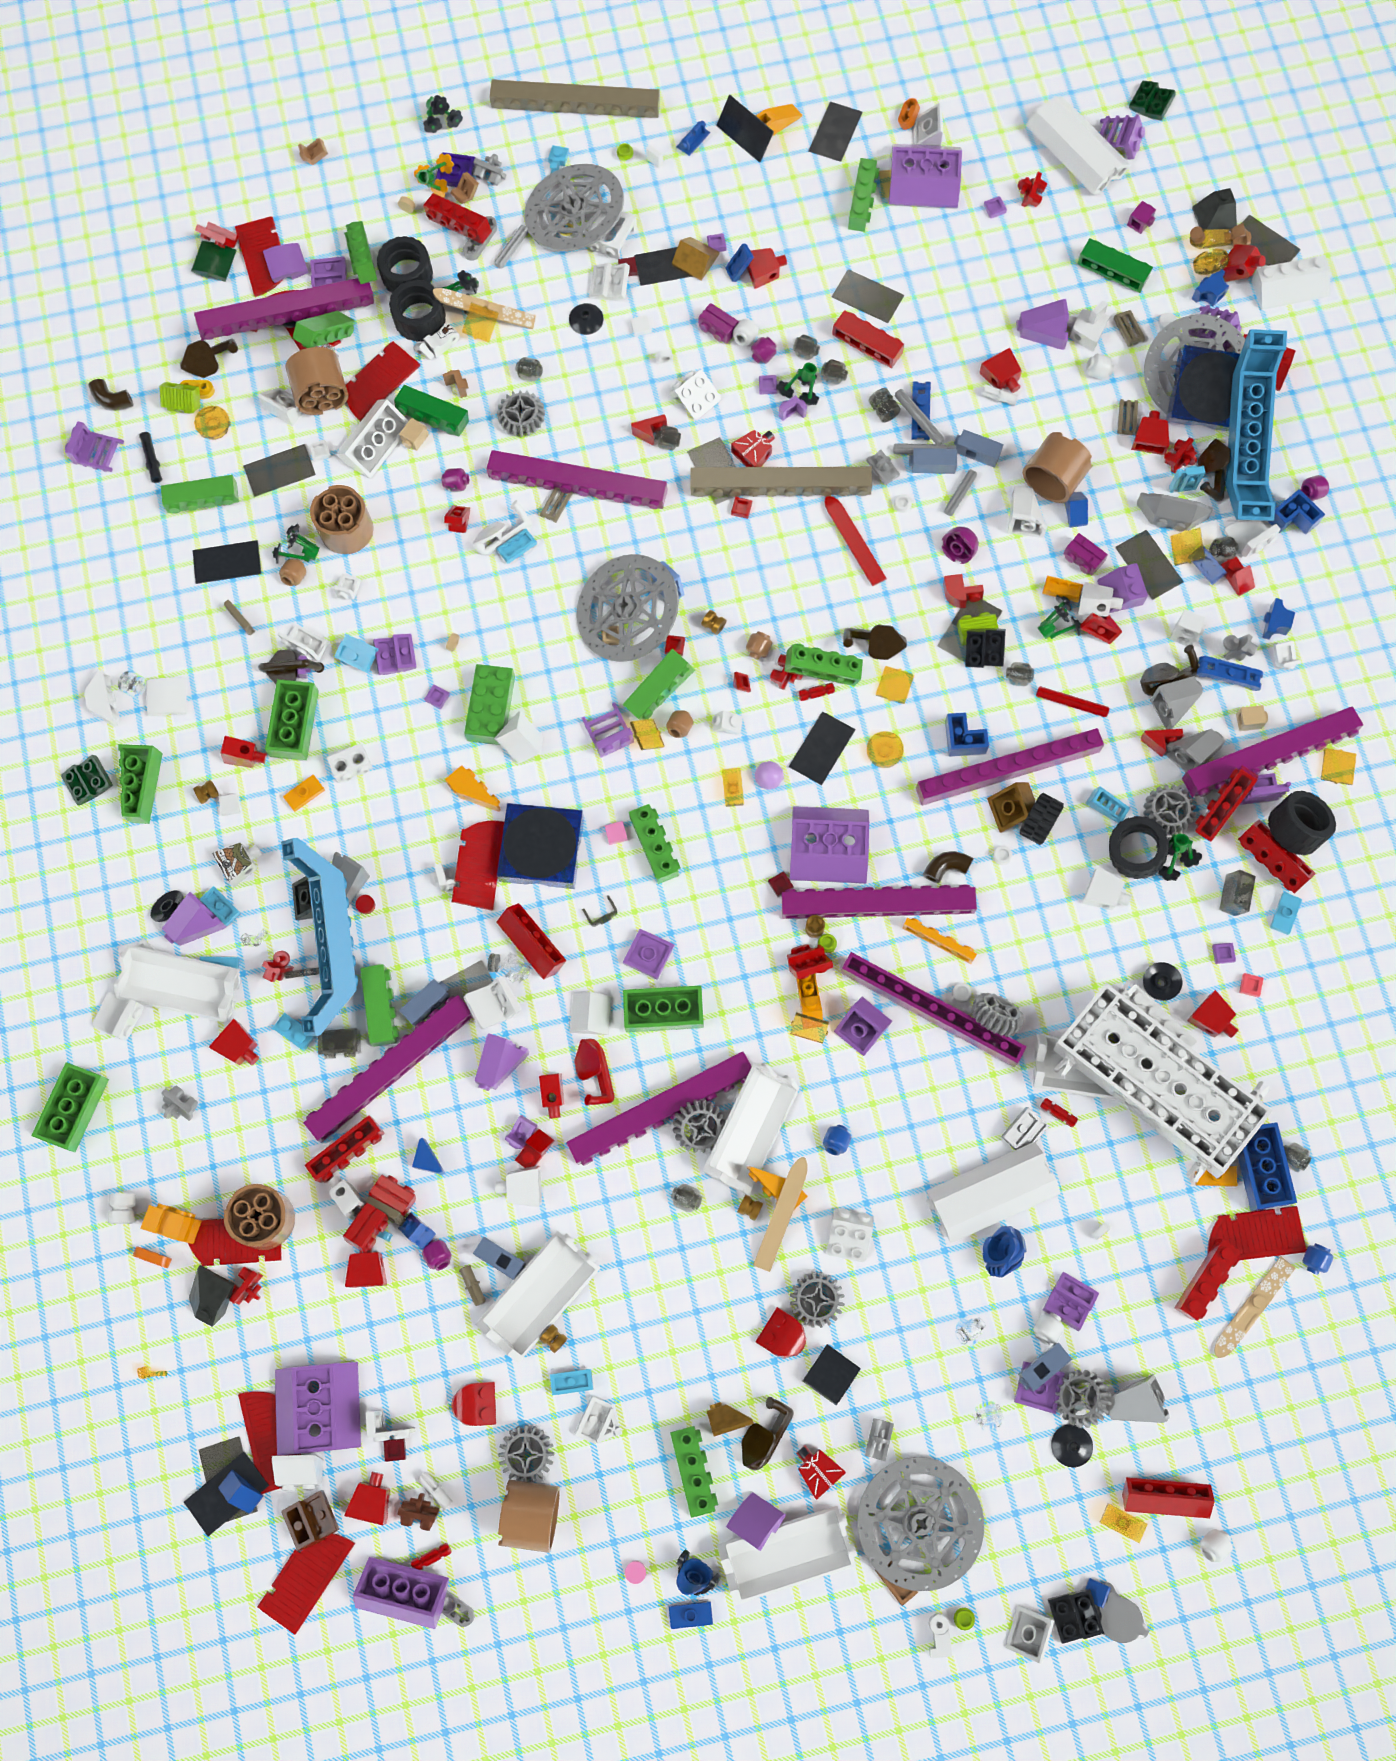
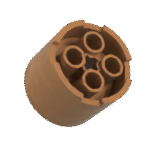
(316, 380)
(1057, 467)
(342, 519)
(274, 1223)
(529, 1516)

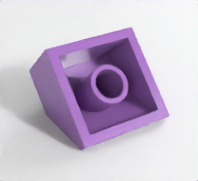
(1127, 585)
(862, 1026)

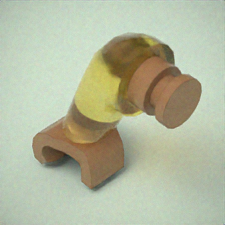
(1213, 238)

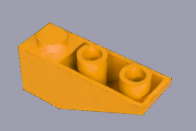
(779, 117)
(467, 788)
(809, 997)
(772, 1184)

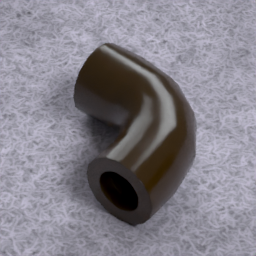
(107, 399)
(947, 861)

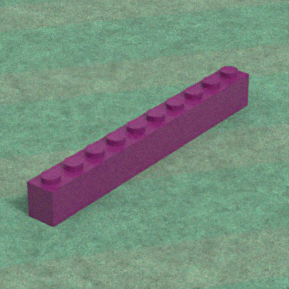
(283, 308)
(577, 479)
(1274, 751)
(1009, 766)
(879, 902)
(932, 1009)
(388, 1069)
(659, 1109)

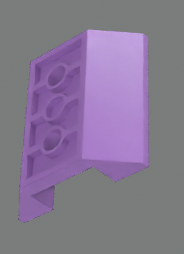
(925, 181)
(829, 856)
(332, 1407)

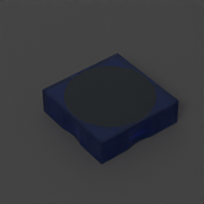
(1202, 387)
(540, 846)

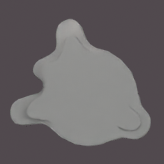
(1121, 1618)

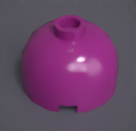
(960, 544)

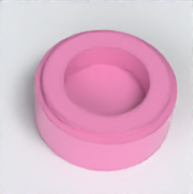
(635, 1572)

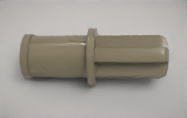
(472, 1285)

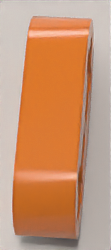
(909, 110)
(152, 1257)

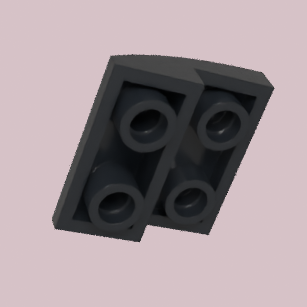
(985, 647)
(831, 1374)
(1075, 1616)

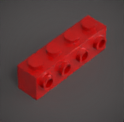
(457, 218)
(868, 339)
(1229, 799)
(1281, 863)
(535, 945)
(344, 1149)
(1207, 1280)
(1168, 1498)

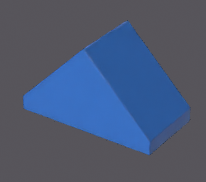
(1077, 510)
(425, 1159)
(240, 1492)

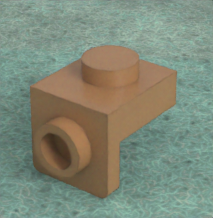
(313, 152)
(466, 188)
(455, 377)

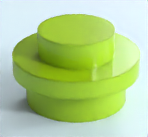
(625, 151)
(828, 942)
(964, 1618)

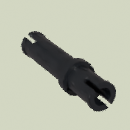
(152, 463)

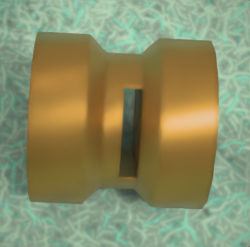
(713, 622)
(206, 791)
(812, 924)
(750, 1207)
(549, 1335)

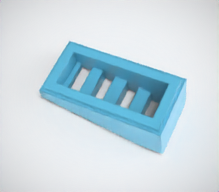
(1105, 795)

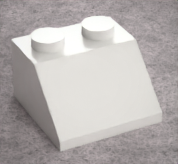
(297, 1471)

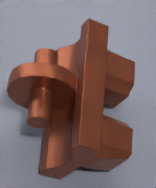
(420, 1510)

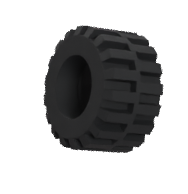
(1041, 818)

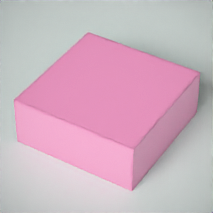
(616, 833)

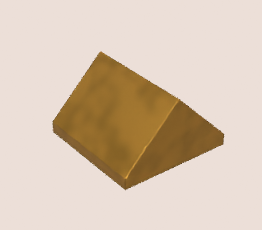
(694, 257)

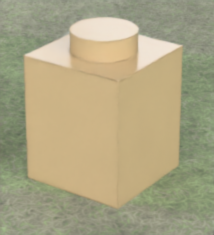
(413, 434)
(1251, 718)

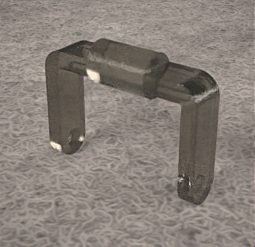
(605, 918)
(301, 973)

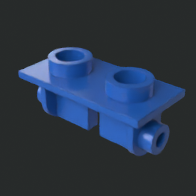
(693, 138)

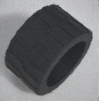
(403, 249)
(412, 293)
(1302, 822)
(1142, 825)

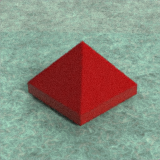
(741, 682)

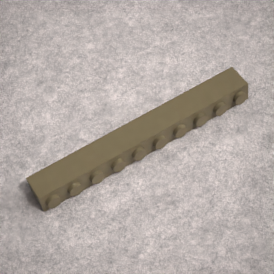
(575, 98)
(780, 481)

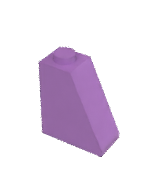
(1045, 324)
(191, 921)
(498, 1061)

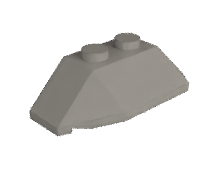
(1173, 511)

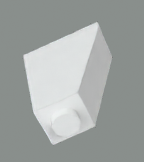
(1025, 514)

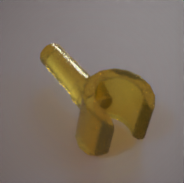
(143, 1373)

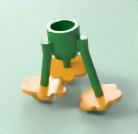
(425, 174)

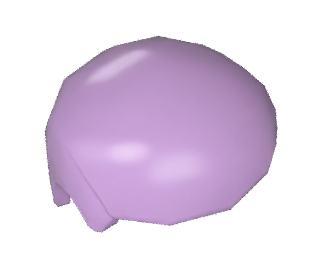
(769, 775)

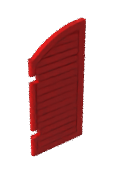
(253, 240)
(379, 379)
(478, 865)
(1261, 1233)
(216, 1243)
(261, 1428)
(304, 1581)

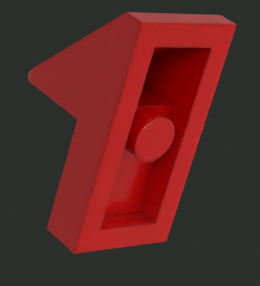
(645, 428)
(457, 518)
(1239, 576)
(1101, 627)
(1158, 738)
(535, 1149)

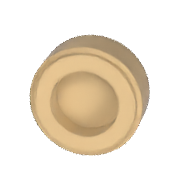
(406, 204)
(452, 642)

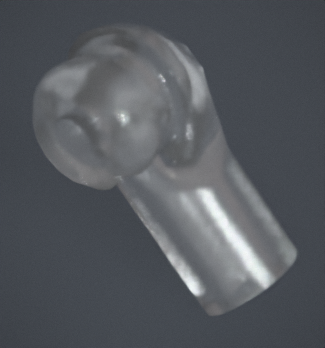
(254, 940)

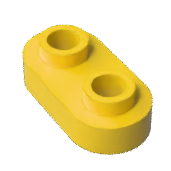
(205, 393)

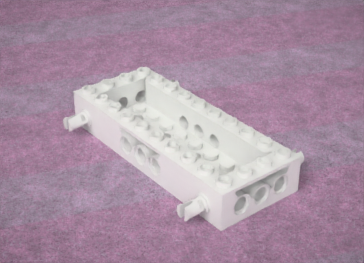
(1151, 1091)

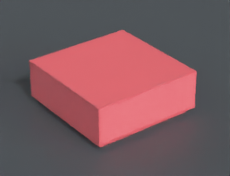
(1251, 985)

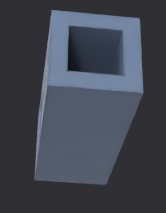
(978, 448)
(933, 461)
(425, 1002)
(499, 1258)
(1044, 1367)

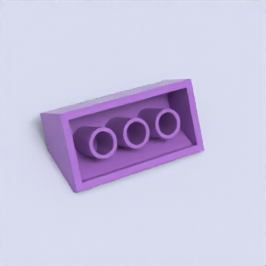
(401, 1592)

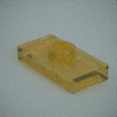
(733, 787)
(1123, 1523)

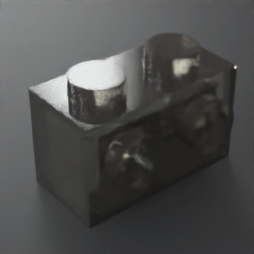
(1237, 893)
(339, 1042)

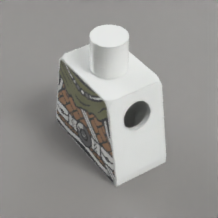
(237, 862)
(346, 1197)

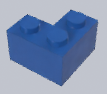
(1298, 510)
(964, 741)

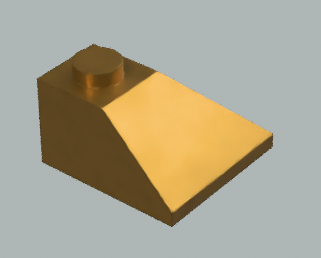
(1011, 805)
(726, 1419)

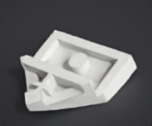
(598, 1422)

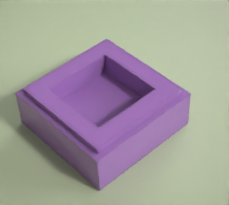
(995, 207)
(717, 242)
(767, 384)
(437, 696)
(1224, 953)

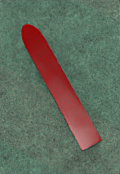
(854, 540)

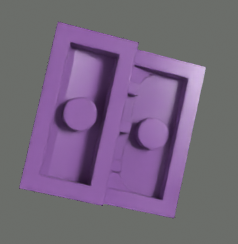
(285, 261)
(328, 270)
(395, 654)
(1071, 1301)
(755, 1520)

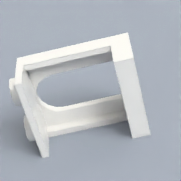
(611, 249)

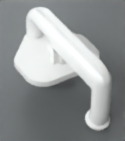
(496, 528)

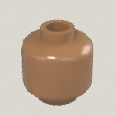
(292, 572)
(759, 645)
(679, 724)

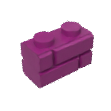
(717, 323)
(1085, 554)

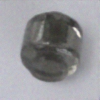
(806, 347)
(529, 369)
(834, 371)
(667, 437)
(1223, 548)
(1020, 674)
(1297, 1157)
(686, 1198)

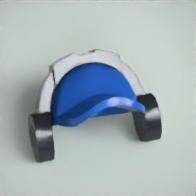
(695, 1576)

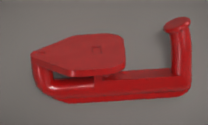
(591, 1062)

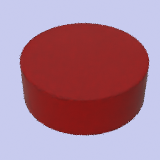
(365, 904)

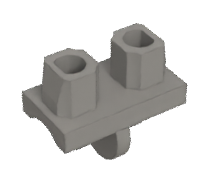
(483, 167)
(883, 467)
(1239, 647)
(175, 1107)
(879, 1439)

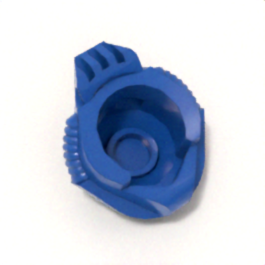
(1004, 1251)

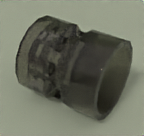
(884, 405)

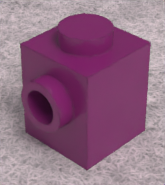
(1142, 217)

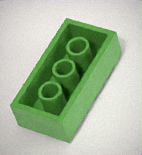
(489, 703)
(291, 720)
(663, 1009)
(70, 1107)

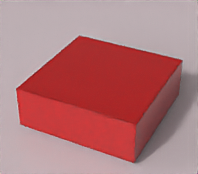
(741, 507)
(676, 643)

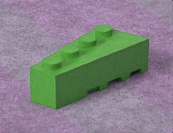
(658, 685)
(139, 781)

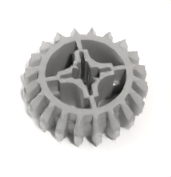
(511, 408)
(1164, 796)
(997, 1014)
(705, 1111)
(835, 1303)
(1095, 1388)
(526, 1444)

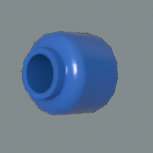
(837, 1140)
(1317, 1259)

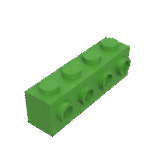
(862, 195)
(360, 252)
(323, 329)
(199, 494)
(823, 664)
(653, 843)
(378, 1005)
(693, 1472)

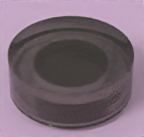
(493, 962)

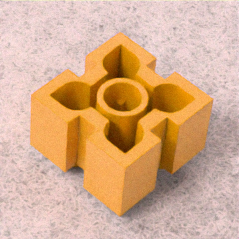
(171, 1223)

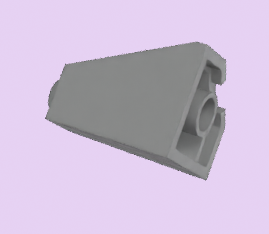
(1175, 699)
(1195, 749)
(353, 872)
(1139, 1402)

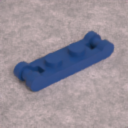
(923, 403)
(1230, 672)

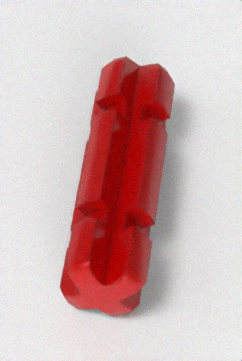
(816, 691)
(1058, 1112)
(431, 1556)

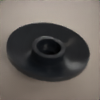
(589, 324)
(166, 905)
(1169, 975)
(1061, 1446)

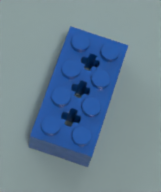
(1276, 1174)

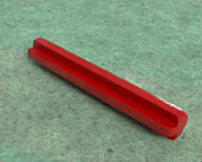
(1072, 701)

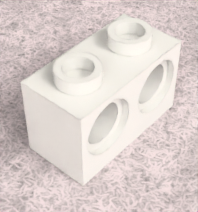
(1188, 628)
(348, 758)

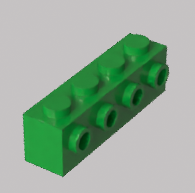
(1114, 265)
(431, 410)

